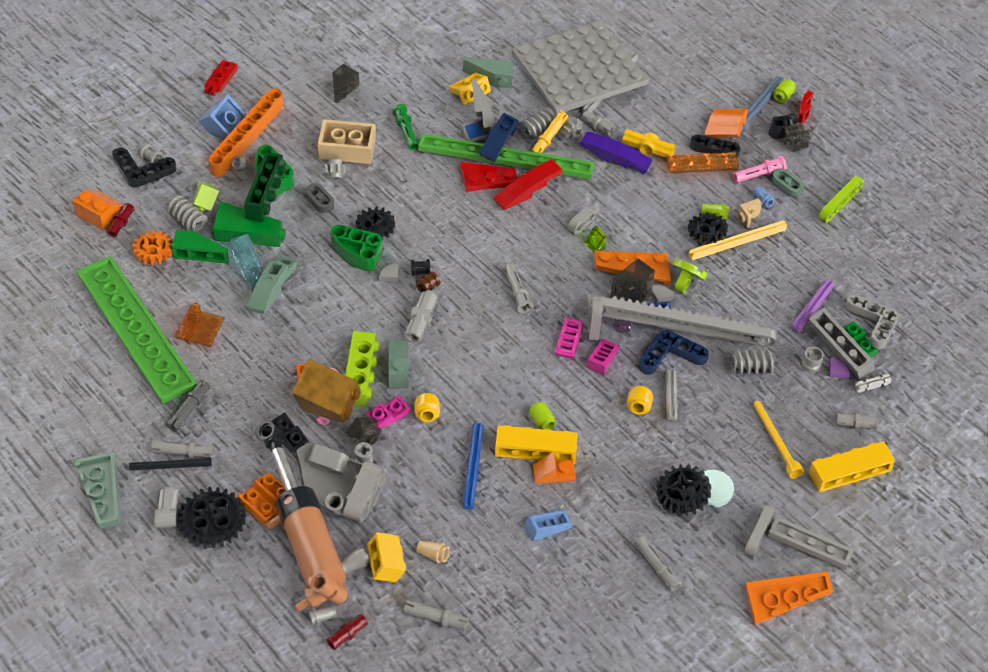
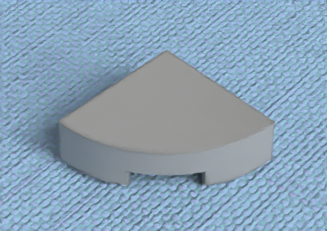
(389, 273)
(662, 293)

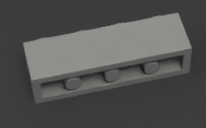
(842, 344)

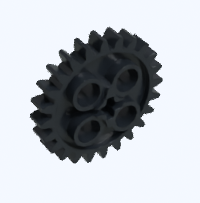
(191, 519)

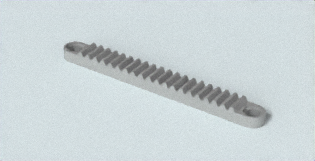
(687, 321)

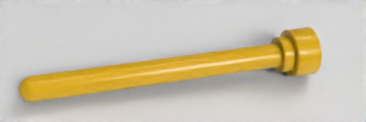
(793, 467)

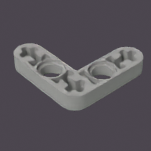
(860, 306)
(594, 317)

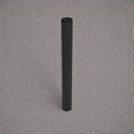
(170, 464)

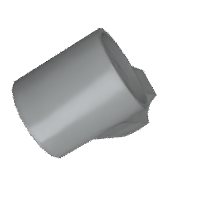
(167, 511)

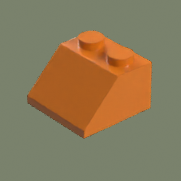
(96, 208)

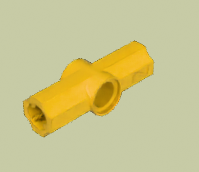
(648, 143)

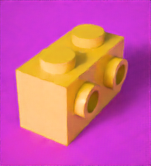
(386, 557)

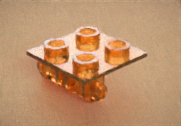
(199, 326)

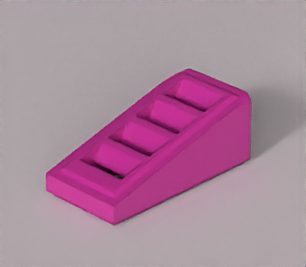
(573, 327)
(598, 366)

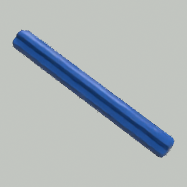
(473, 465)

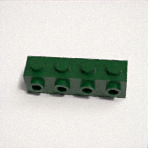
(264, 187)

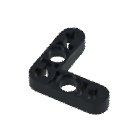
(137, 172)

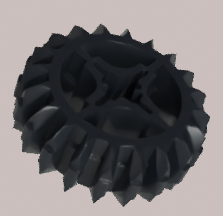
(671, 488)

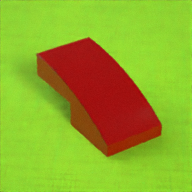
(805, 107)

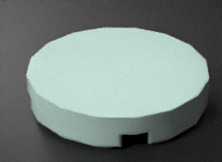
(722, 488)

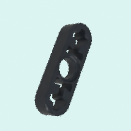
(702, 140)

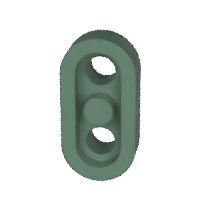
(787, 182)

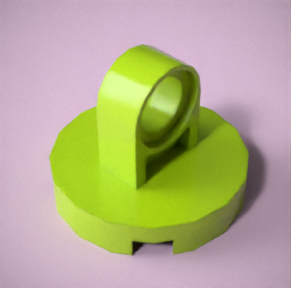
(688, 272)

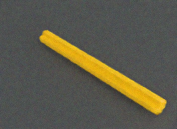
(738, 239)

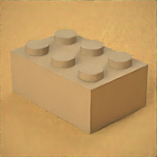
(347, 141)

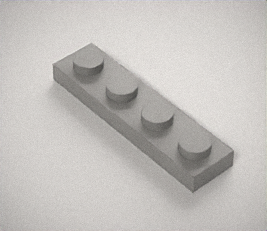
(810, 543)

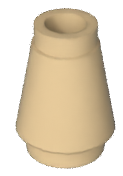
(433, 550)

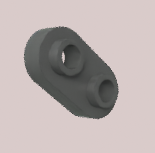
(319, 197)

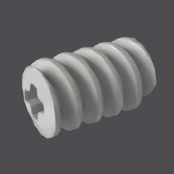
(537, 123)
(186, 214)
(752, 360)

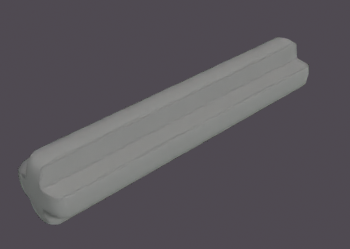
(671, 395)

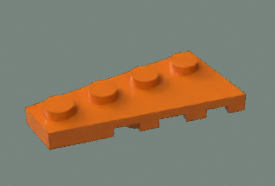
(615, 262)
(780, 595)

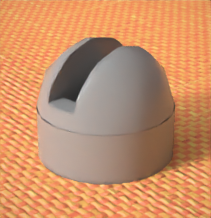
(238, 163)

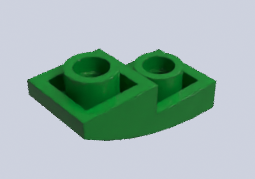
(859, 336)

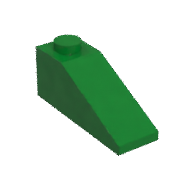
(193, 246)

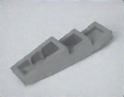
(482, 107)

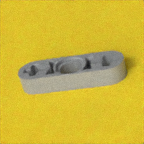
(760, 530)

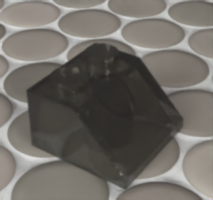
(633, 282)

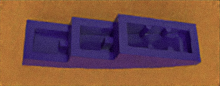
(610, 149)

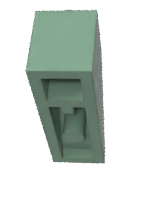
(498, 72)
(398, 364)

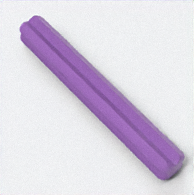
(812, 306)

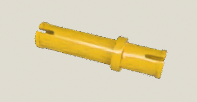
(545, 139)

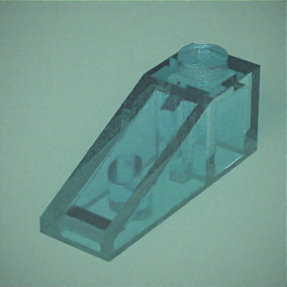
(247, 259)

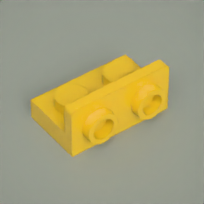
(464, 87)

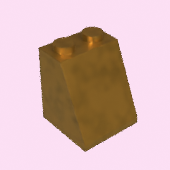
(326, 392)

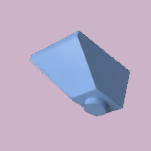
(222, 117)

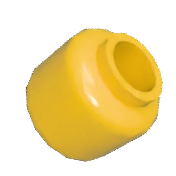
(639, 400)
(427, 407)

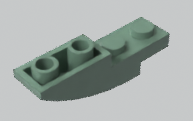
(270, 283)

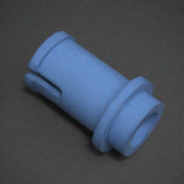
(765, 198)

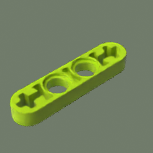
(841, 199)

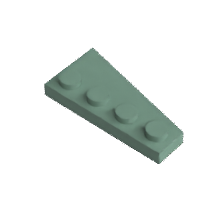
(101, 486)

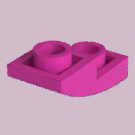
(389, 412)

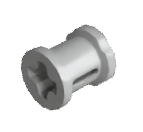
(149, 153)
(363, 452)

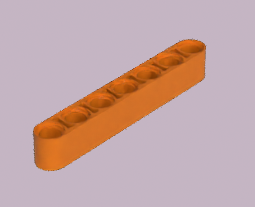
(246, 132)

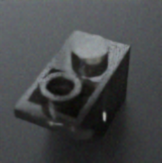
(344, 81)

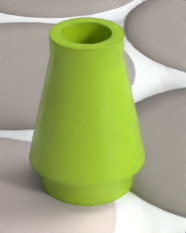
(719, 209)

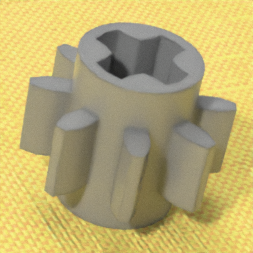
(572, 128)
(335, 168)

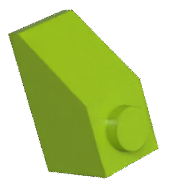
(205, 196)

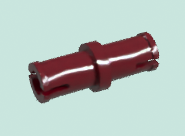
(120, 220)
(347, 632)

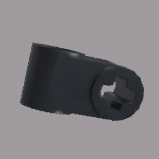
(778, 123)

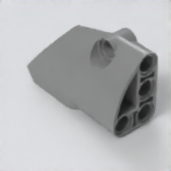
(339, 477)

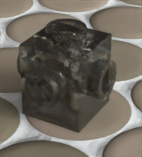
(796, 137)
(364, 430)

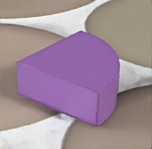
(838, 369)

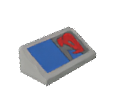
(474, 131)

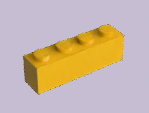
(535, 443)
(851, 466)

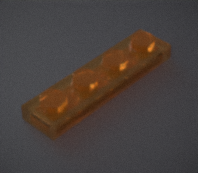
(702, 162)

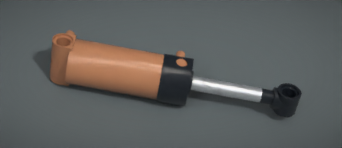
(306, 530)

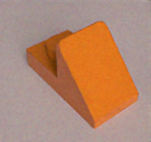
(549, 470)

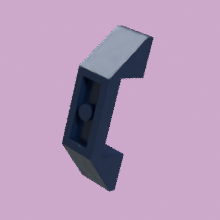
(498, 136)

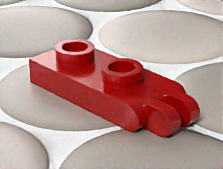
(220, 77)

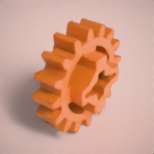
(151, 247)

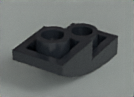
(294, 436)

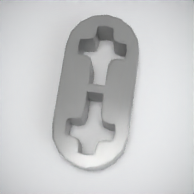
(581, 220)

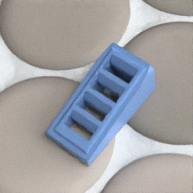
(537, 531)

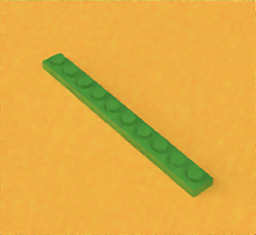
(508, 156)

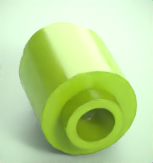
(784, 91)
(542, 416)

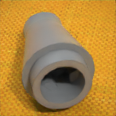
(355, 560)

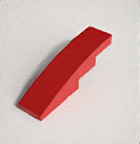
(525, 185)

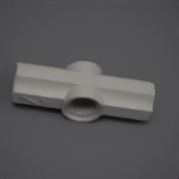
(421, 316)

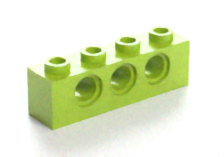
(361, 363)

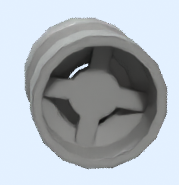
(812, 359)

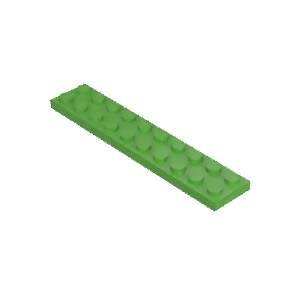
(137, 330)

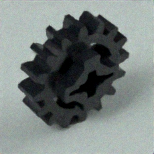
(384, 221)
(707, 228)

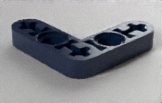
(666, 346)

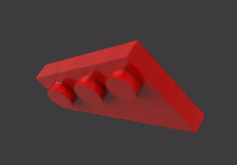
(486, 177)

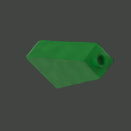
(231, 223)

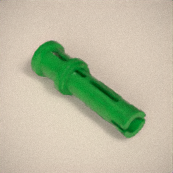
(404, 120)

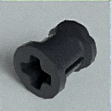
(414, 264)

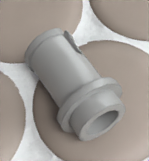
(322, 614)

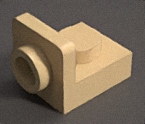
(748, 211)

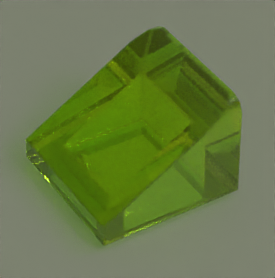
(596, 239)

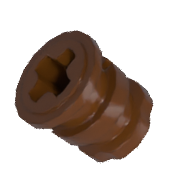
(428, 282)

